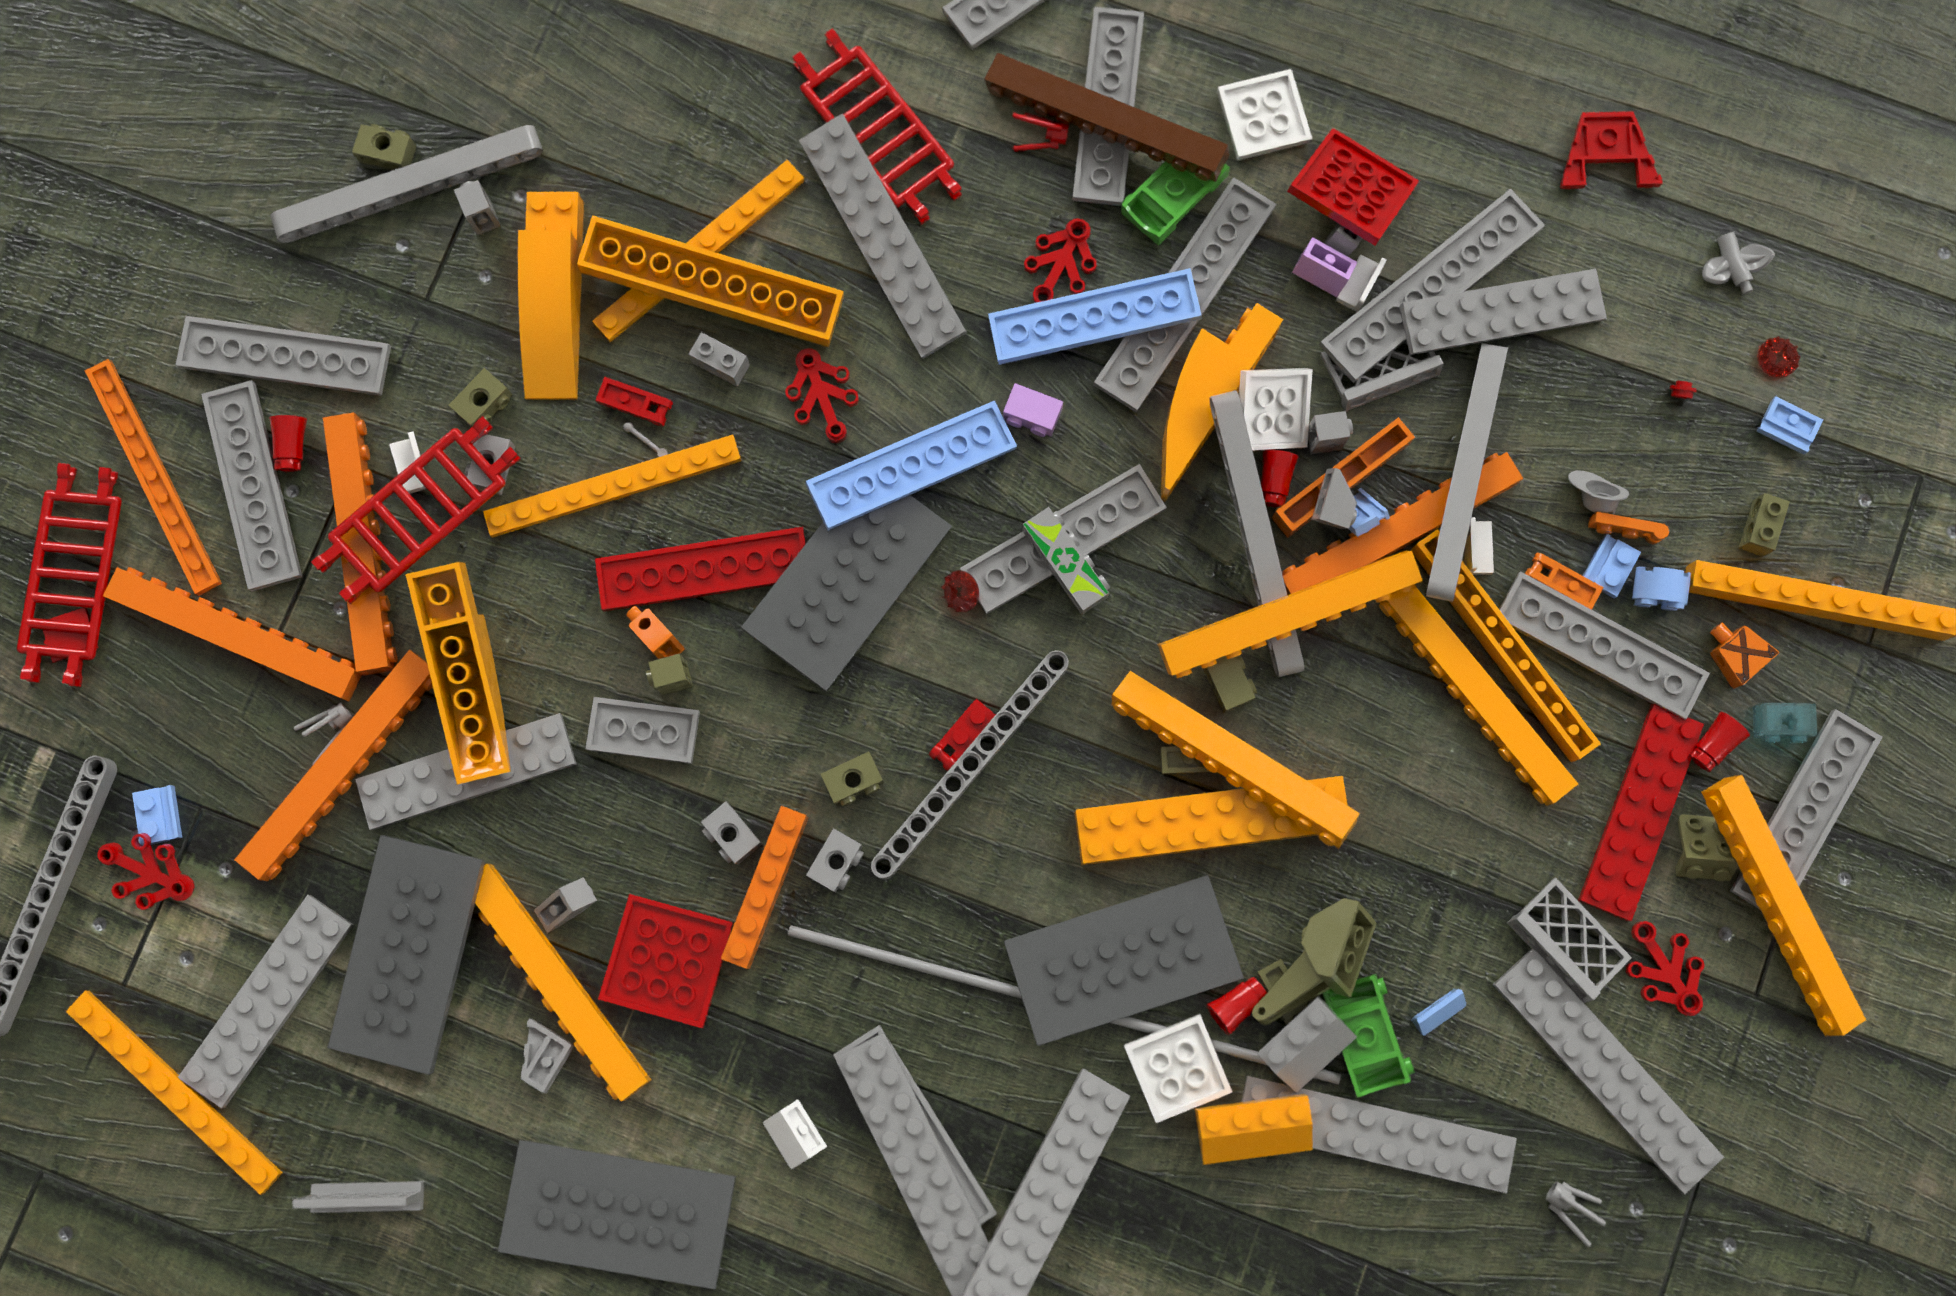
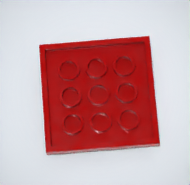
(1353, 186)
(666, 961)

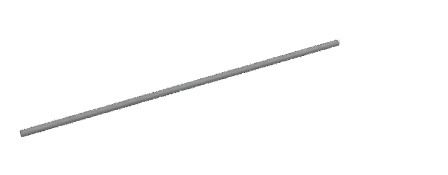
(1007, 989)

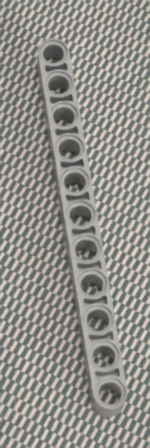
(406, 184)
(1466, 473)
(1253, 521)
(974, 751)
(57, 885)

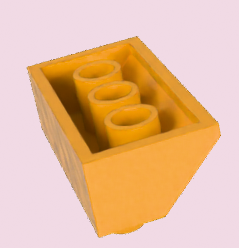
(1254, 1128)

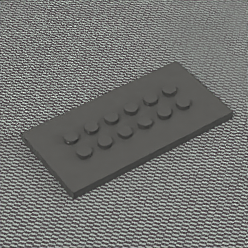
(844, 587)
(406, 954)
(1123, 960)
(617, 1214)

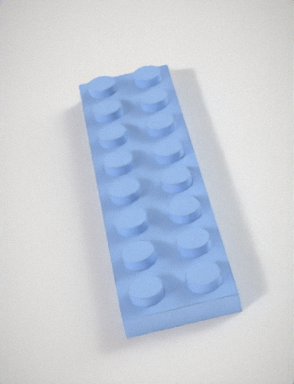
(1095, 316)
(910, 465)

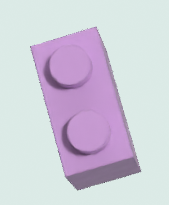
(1324, 267)
(1032, 410)

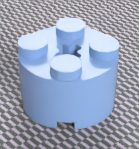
(1661, 587)

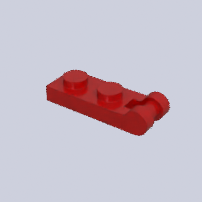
(633, 401)
(962, 733)

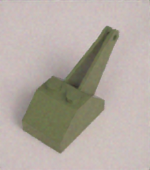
(1332, 959)

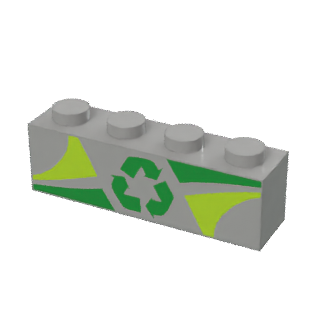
(1065, 560)

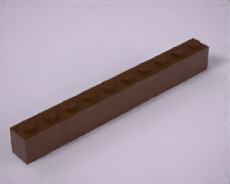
(1107, 118)

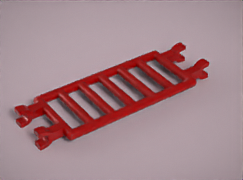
(901, 107)
(66, 475)
(367, 578)

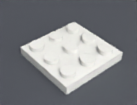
(1264, 114)
(1276, 407)
(1177, 1068)

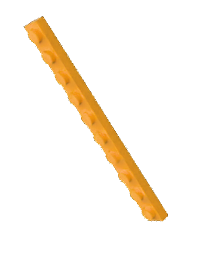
(712, 238)
(612, 486)
(174, 1093)

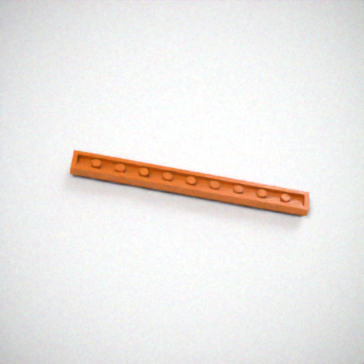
(153, 477)

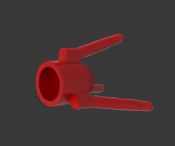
(1055, 132)

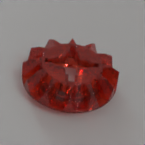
(1767, 358)
(969, 591)

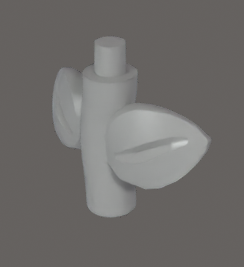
(1736, 262)

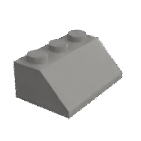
(1306, 1044)

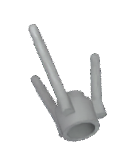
(336, 716)
(1561, 1197)

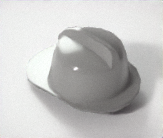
(1598, 493)

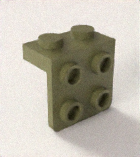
(1704, 850)

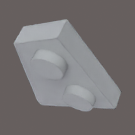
(543, 1056)

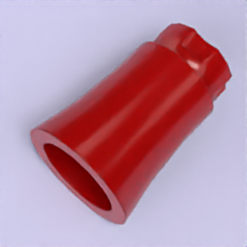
(287, 441)
(1277, 476)
(1718, 742)
(1236, 1005)

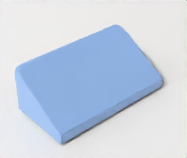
(1439, 1011)

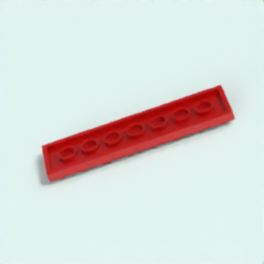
(696, 569)
(1640, 813)

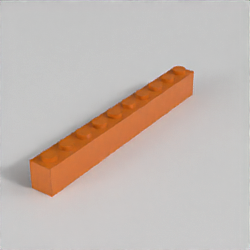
(351, 489)
(1399, 530)
(233, 634)
(336, 768)

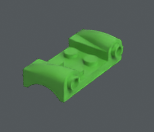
(1166, 200)
(1374, 1055)

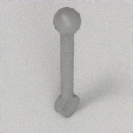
(628, 427)

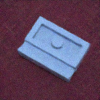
(1790, 425)
(1368, 513)
(1611, 565)
(157, 814)

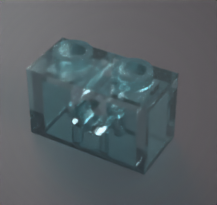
(1799, 716)

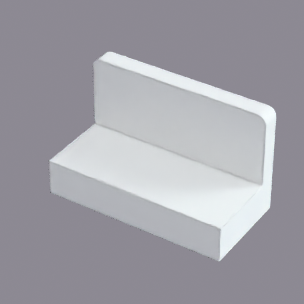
(1360, 283)
(404, 454)
(1479, 548)
(794, 1134)

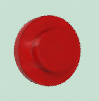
(1682, 390)

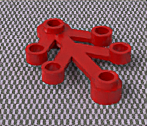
(1062, 258)
(820, 390)
(149, 872)
(1669, 971)

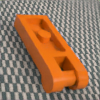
(1628, 527)
(1565, 580)

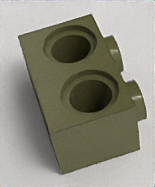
(1764, 524)

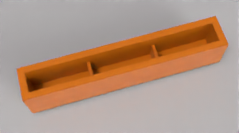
(1354, 468)
(765, 887)

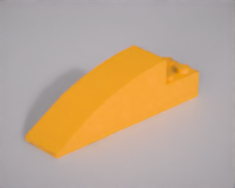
(550, 294)
(1209, 371)
(461, 671)

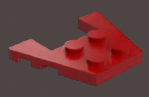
(1609, 139)

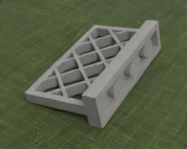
(1384, 384)
(1559, 959)
(363, 1197)

